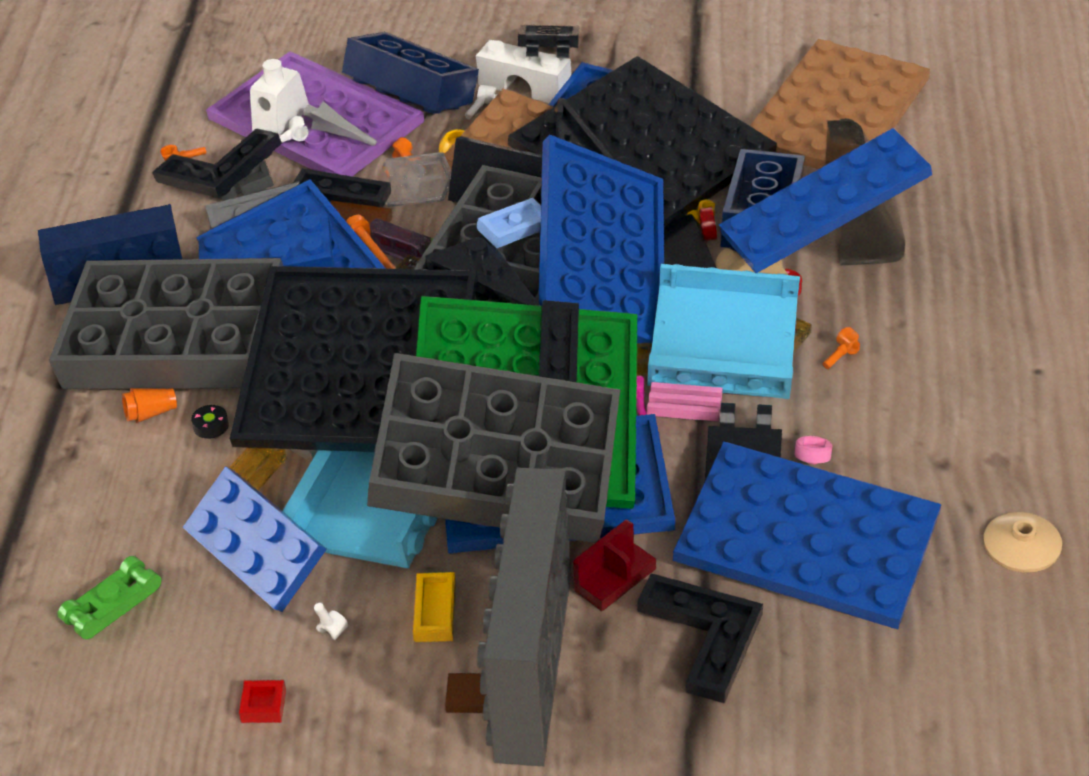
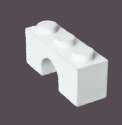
(502, 63)

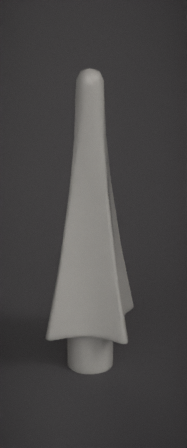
(330, 121)

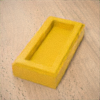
(434, 607)

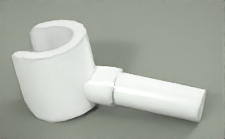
(484, 95)
(297, 130)
(331, 622)

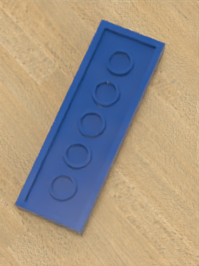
(825, 200)

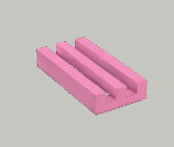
(685, 401)

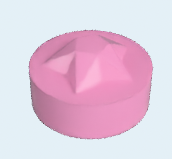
(813, 449)

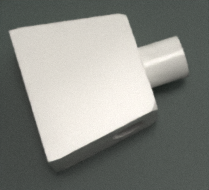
(277, 98)

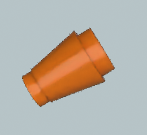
(147, 402)

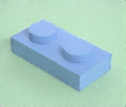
(511, 223)

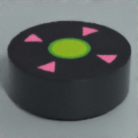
(210, 421)

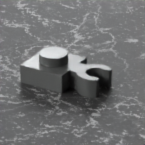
(256, 181)

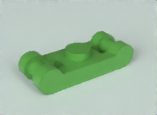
(110, 598)

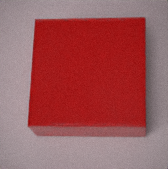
(262, 701)

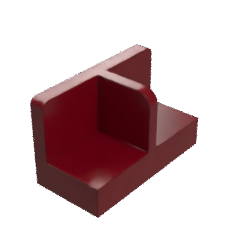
(611, 567)

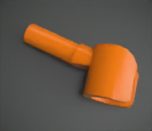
(402, 148)
(171, 149)
(848, 342)

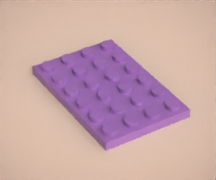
(323, 151)

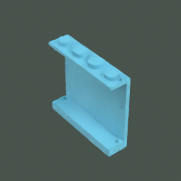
(725, 330)
(334, 511)

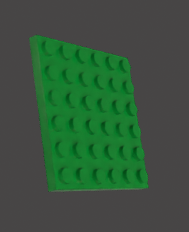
(509, 340)

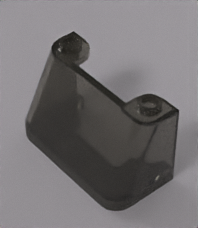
(878, 233)

